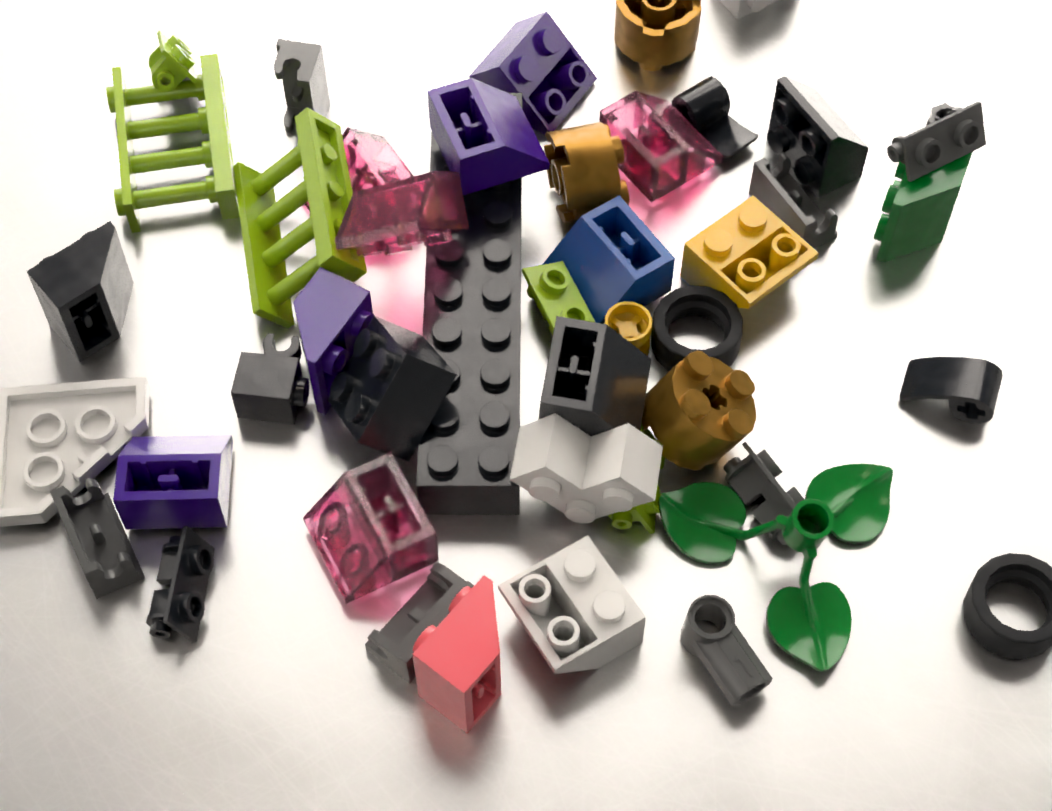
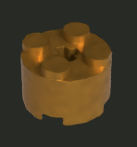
(657, 30)
(584, 168)
(700, 410)

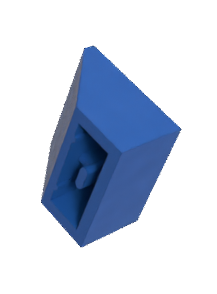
(614, 259)

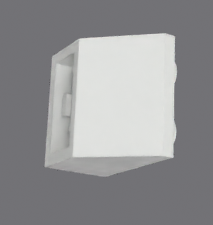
(575, 609)

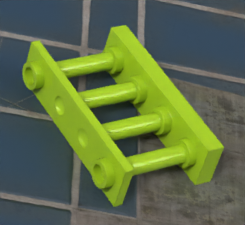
(212, 153)
(328, 193)

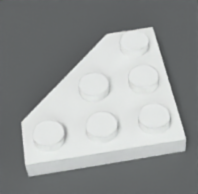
(62, 438)

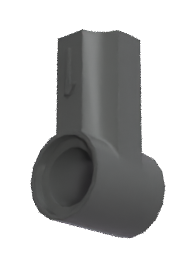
(725, 653)

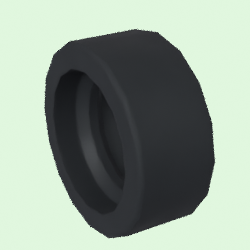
(696, 302)
(991, 631)

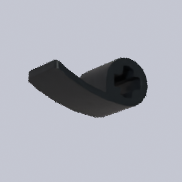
(707, 110)
(966, 382)

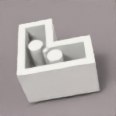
(584, 472)

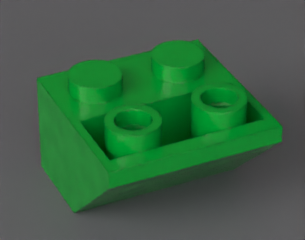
(918, 209)

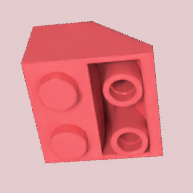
(461, 658)

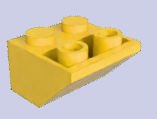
(745, 254)

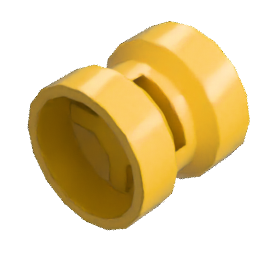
(632, 323)

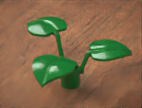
(843, 500)

